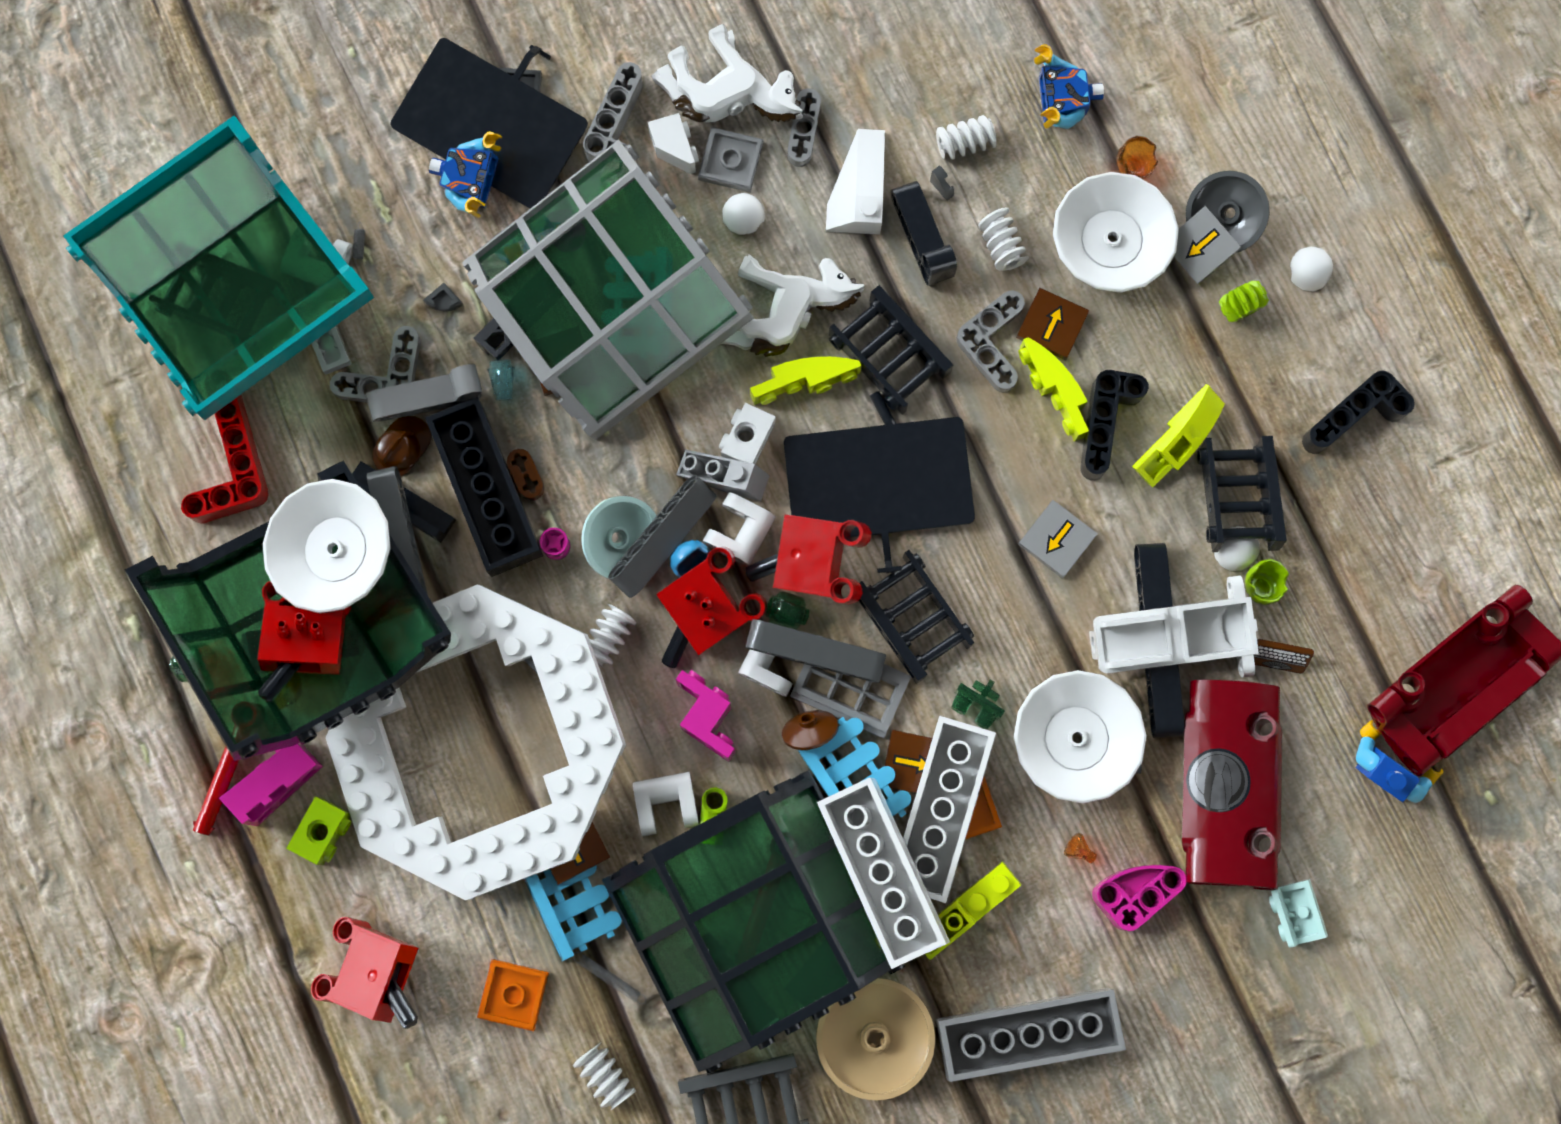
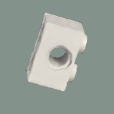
(752, 420)

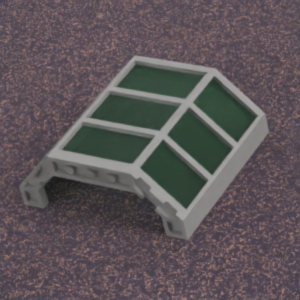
(606, 290)

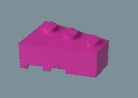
(270, 784)

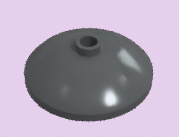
(1234, 191)

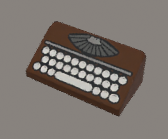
(1283, 656)

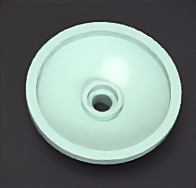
(616, 514)

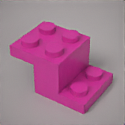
(706, 714)

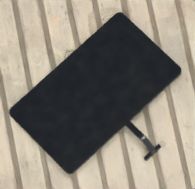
(466, 97)
(883, 477)

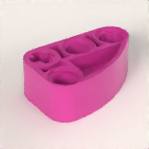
(1129, 889)

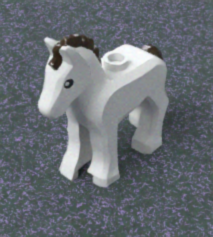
(728, 90)
(791, 304)

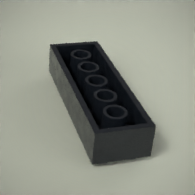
(484, 487)

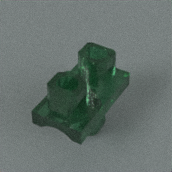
(988, 710)

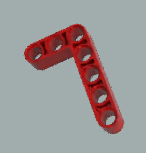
(241, 481)

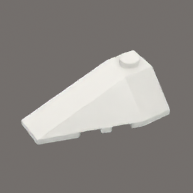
(858, 193)

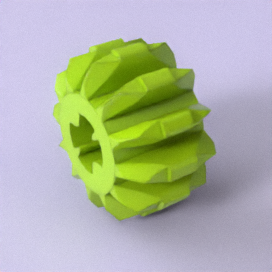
(1243, 301)

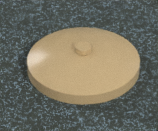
(877, 1041)

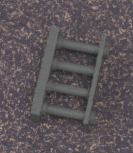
(752, 1074)

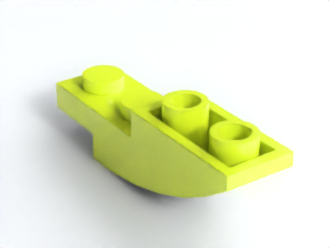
(814, 372)
(1052, 376)
(1183, 438)
(975, 903)

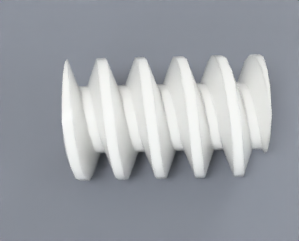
(966, 136)
(1000, 240)
(609, 634)
(604, 1077)

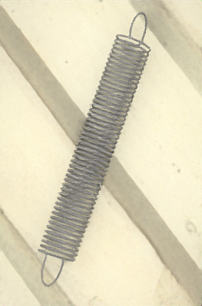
(611, 975)

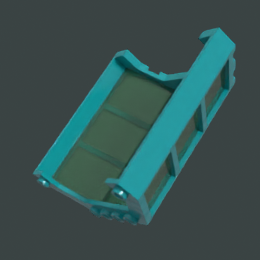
(218, 268)

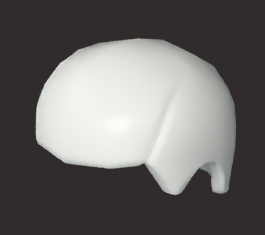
(743, 213)
(1311, 268)
(1238, 553)

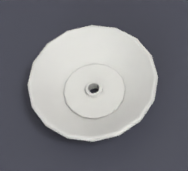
(1128, 211)
(302, 540)
(1109, 731)

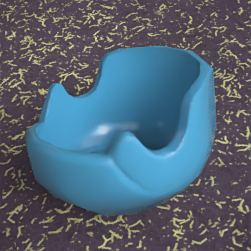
(688, 556)

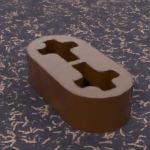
(531, 472)

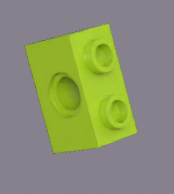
(305, 840)

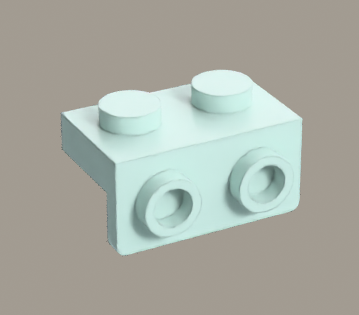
(1298, 913)

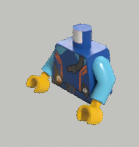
(1064, 90)
(468, 172)
(1388, 772)

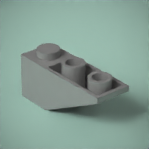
(725, 474)

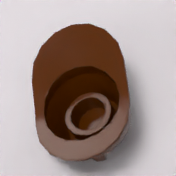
(402, 444)

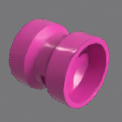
(551, 539)

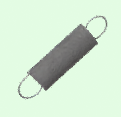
(358, 245)

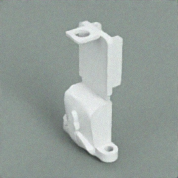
(1179, 634)

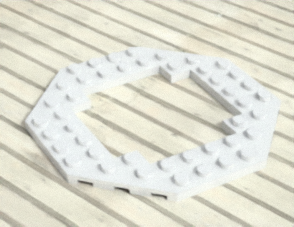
(525, 843)

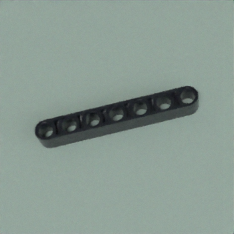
(1164, 681)

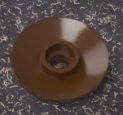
(810, 730)

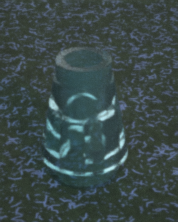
(502, 378)

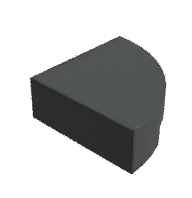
(938, 181)
(443, 299)

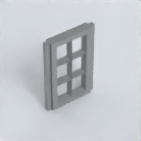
(839, 710)

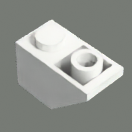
(671, 142)

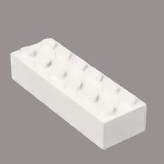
(946, 802)
(883, 872)

